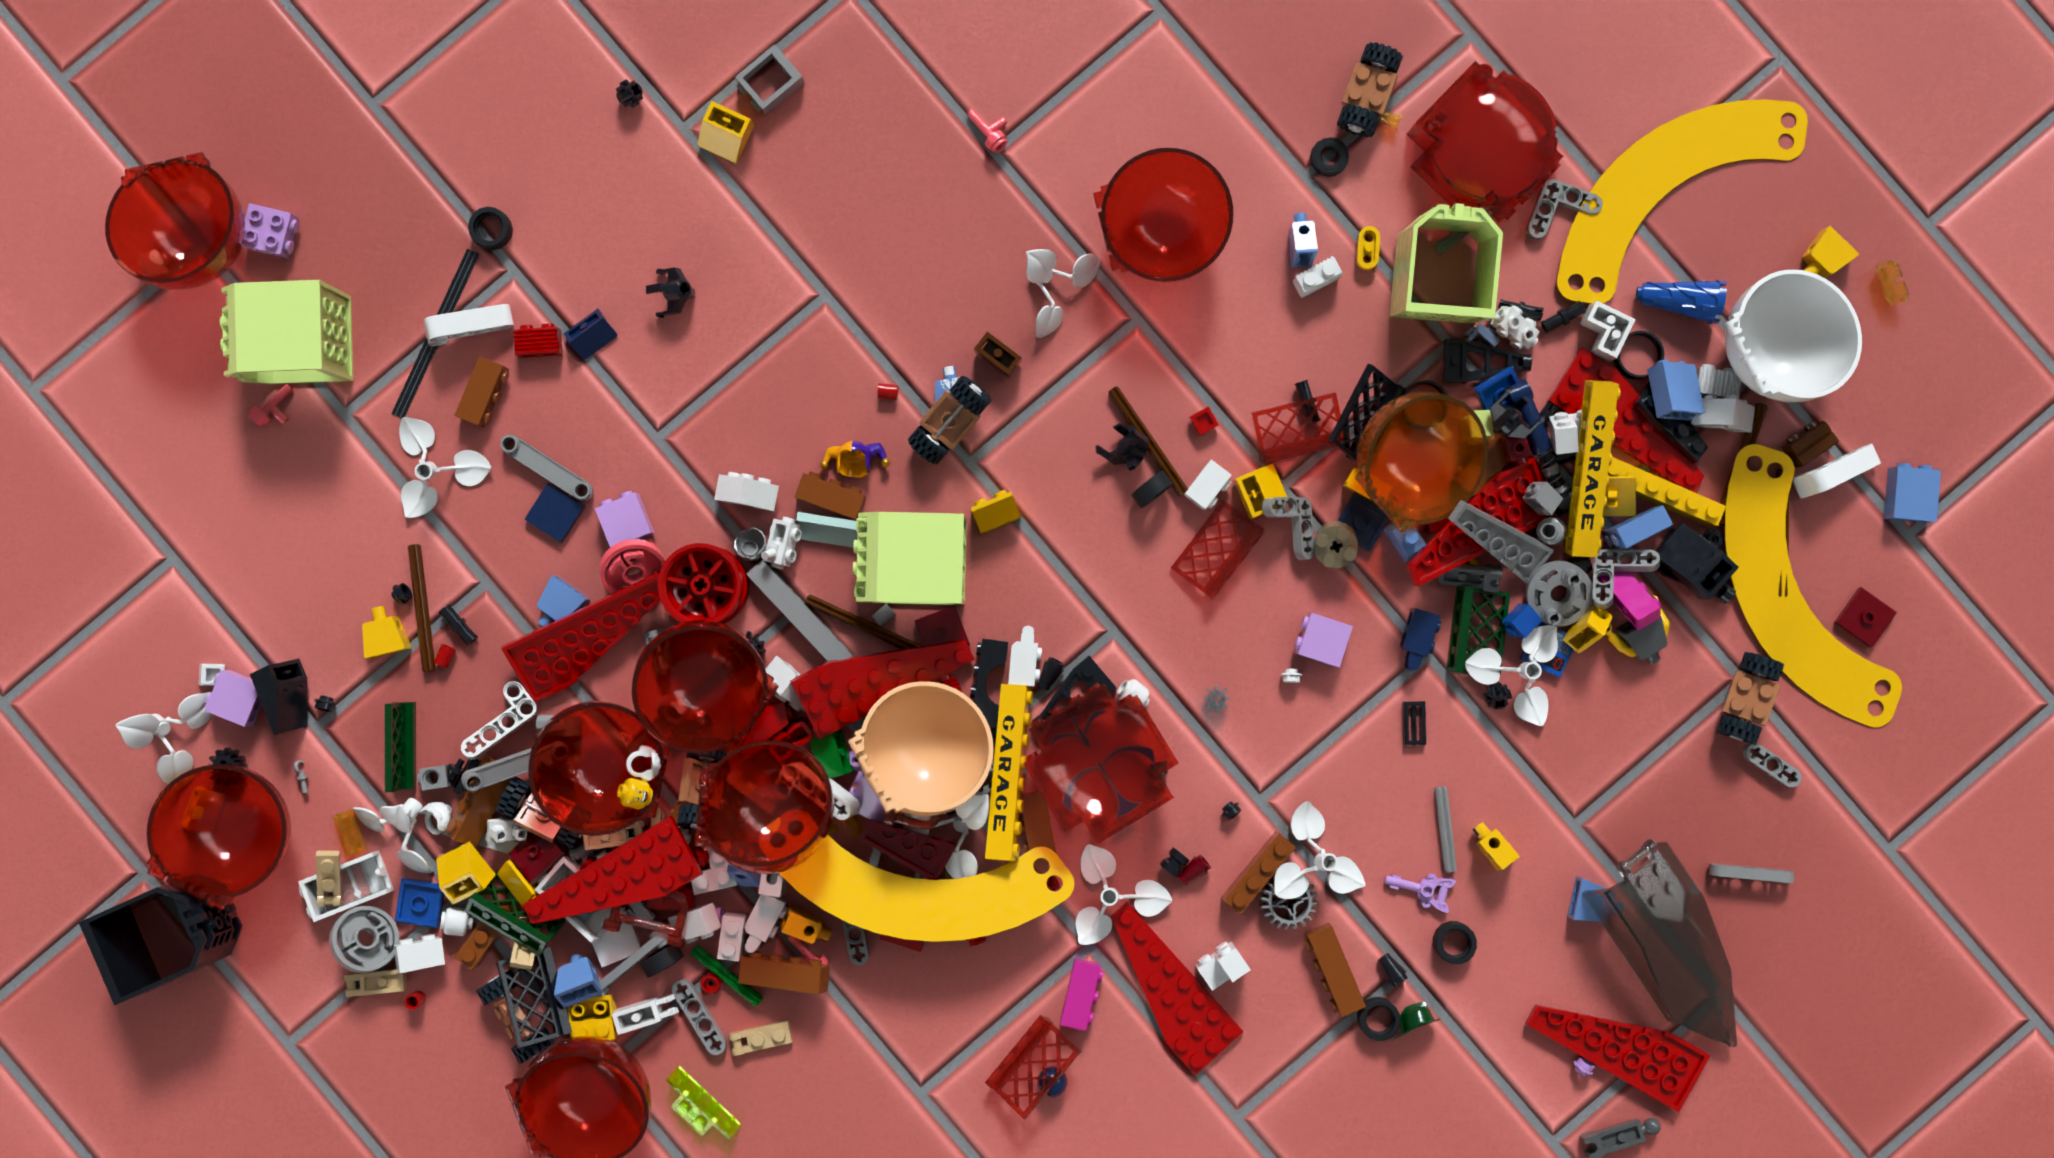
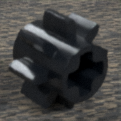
(629, 93)
(1497, 695)

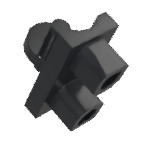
(458, 770)

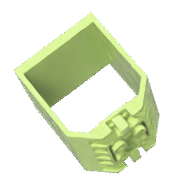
(1487, 268)
(287, 332)
(910, 558)

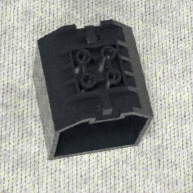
(125, 956)

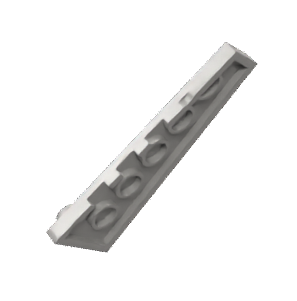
(1507, 544)

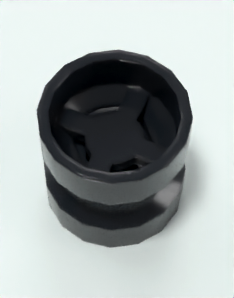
(1173, 863)

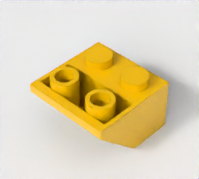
(724, 132)
(1257, 487)
(995, 512)
(462, 873)
(593, 1017)

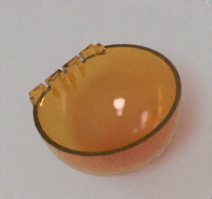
(1421, 457)

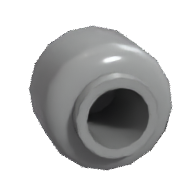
(1551, 531)

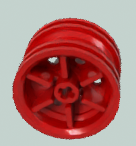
(694, 555)

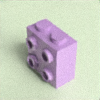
(270, 230)
(624, 518)
(1323, 639)
(234, 698)
(869, 801)

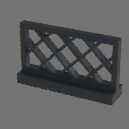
(1382, 395)
(548, 977)

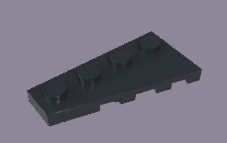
(1678, 432)

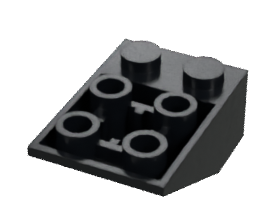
(1696, 562)
(283, 694)

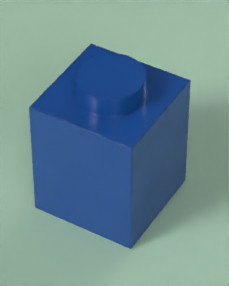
(1521, 621)

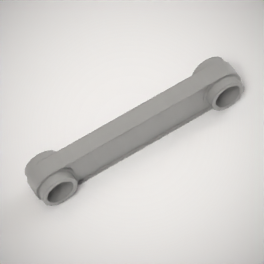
(546, 467)
(497, 771)
(658, 940)

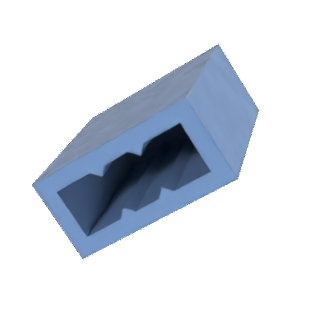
(1675, 390)
(1912, 493)
(1637, 528)

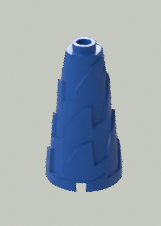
(1693, 299)

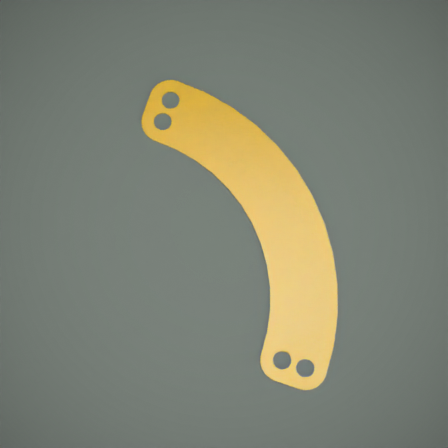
(1658, 165)
(1786, 624)
(926, 907)

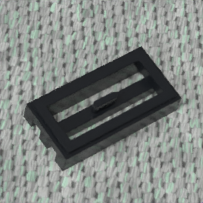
(1414, 741)

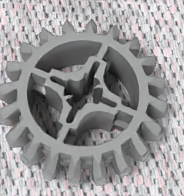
(1278, 902)

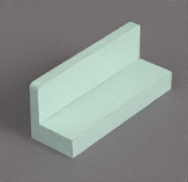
(827, 529)

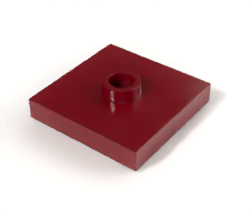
(1865, 617)
(941, 627)
(536, 856)

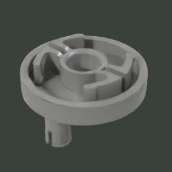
(1552, 610)
(372, 956)

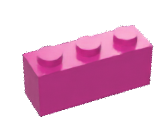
(1633, 599)
(1081, 994)

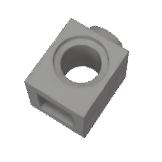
(1542, 498)
(424, 777)

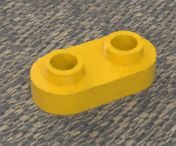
(1368, 249)

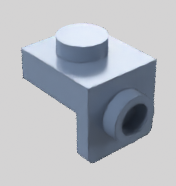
(1483, 334)

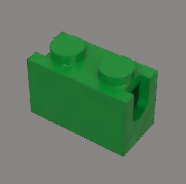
(832, 753)

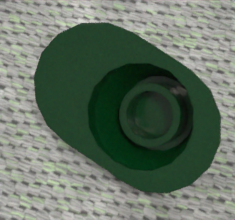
(1415, 1016)

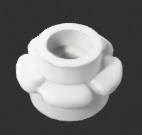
(1291, 676)

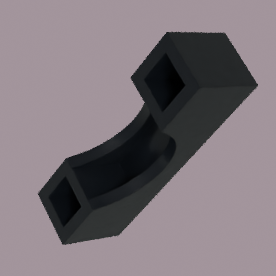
(991, 655)

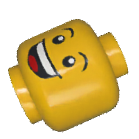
(635, 793)

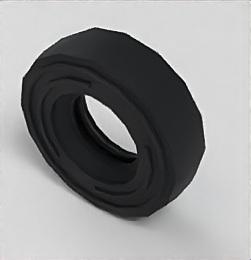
(1335, 145)

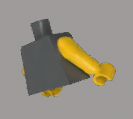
(1642, 643)

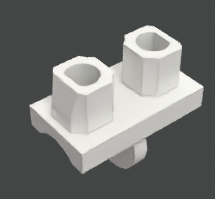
(504, 830)

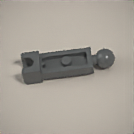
(1474, 576)
(1619, 1136)

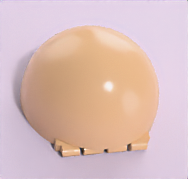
(924, 749)

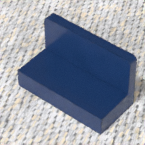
(590, 334)

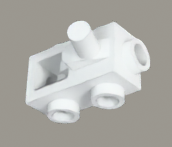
(1515, 327)
(782, 543)

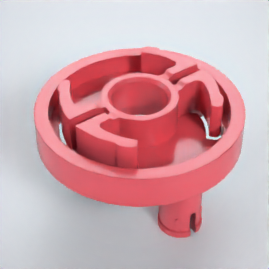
(625, 556)

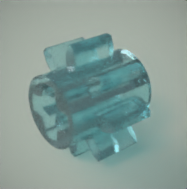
(1220, 702)

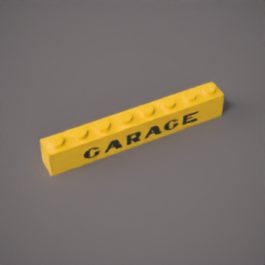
(1591, 468)
(1008, 773)

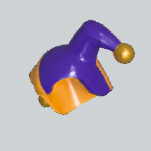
(854, 458)

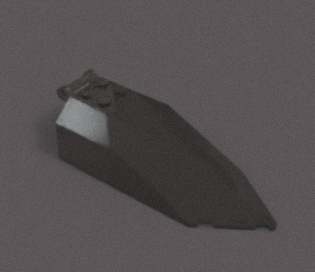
(1670, 941)

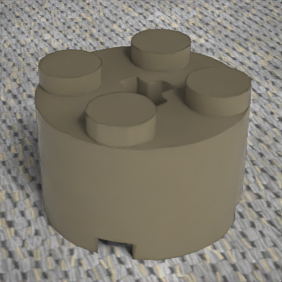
(1345, 537)

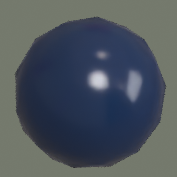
(1058, 1088)

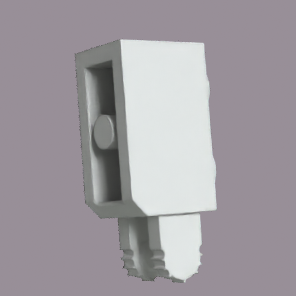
(1024, 658)
(763, 920)
(642, 1014)

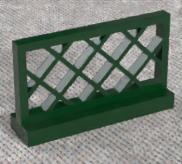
(1461, 626)
(400, 746)
(509, 922)

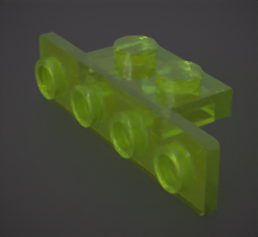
(699, 1106)

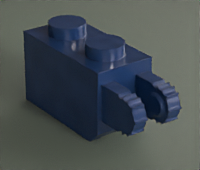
(1419, 636)

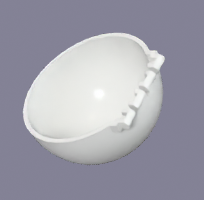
(1793, 337)

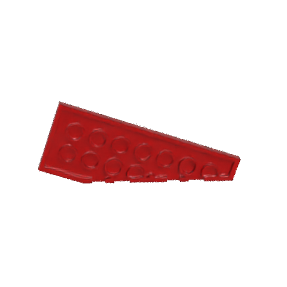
(1632, 430)
(1499, 498)
(568, 647)
(848, 688)
(635, 872)
(1185, 1011)
(1637, 1054)

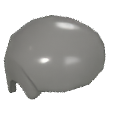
(750, 544)

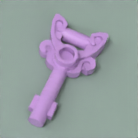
(1425, 889)

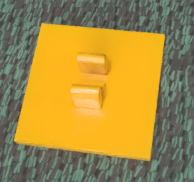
(1621, 496)

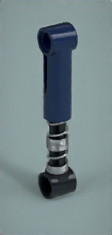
(1540, 443)

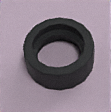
(476, 219)
(1152, 489)
(1471, 947)
(661, 960)
(1395, 1019)

